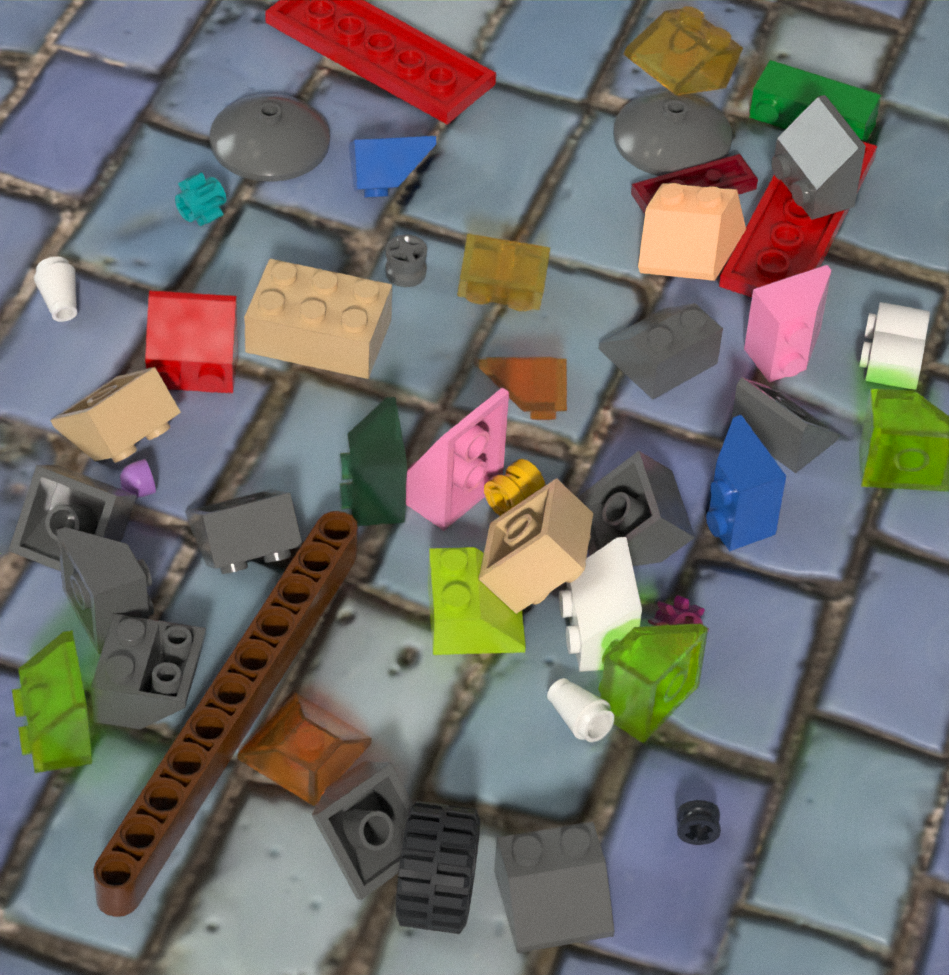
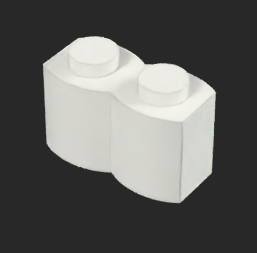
(896, 345)

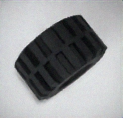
(437, 867)

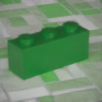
(787, 91)

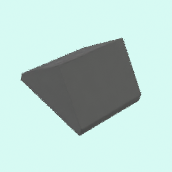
(782, 425)

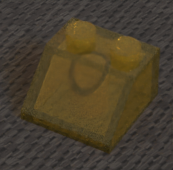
(685, 52)

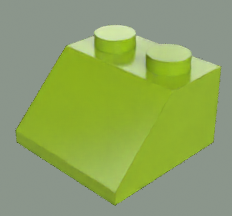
(466, 612)

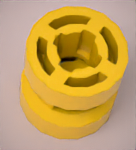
(515, 486)

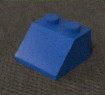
(745, 489)

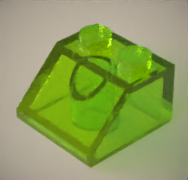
(904, 442)
(651, 674)
(53, 707)

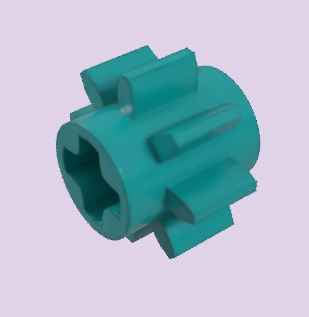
(200, 199)

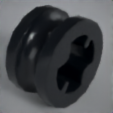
(698, 822)

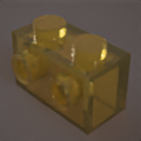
(503, 272)

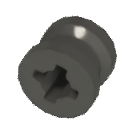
(406, 260)

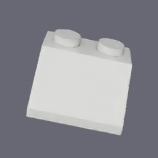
(601, 604)

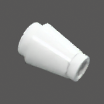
(58, 287)
(582, 711)

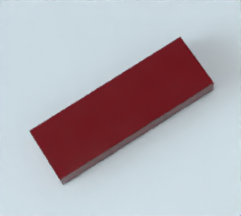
(722, 173)

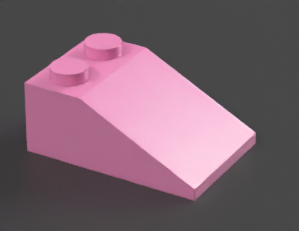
(457, 467)

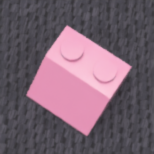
(786, 323)

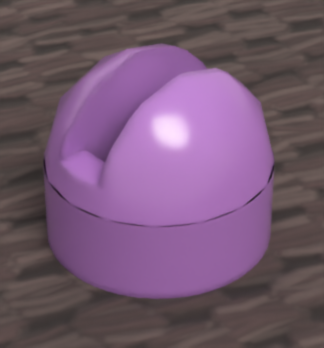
(138, 479)

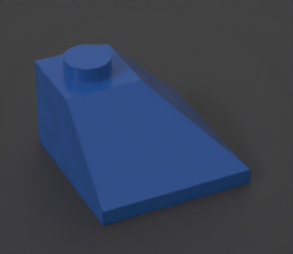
(386, 162)

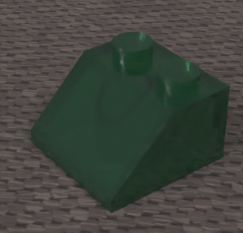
(375, 468)

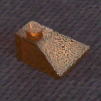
(532, 382)
(304, 748)

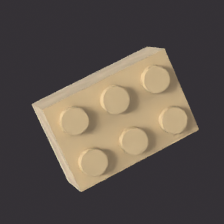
(318, 318)

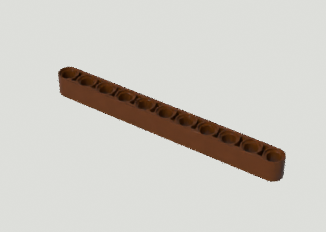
(224, 716)

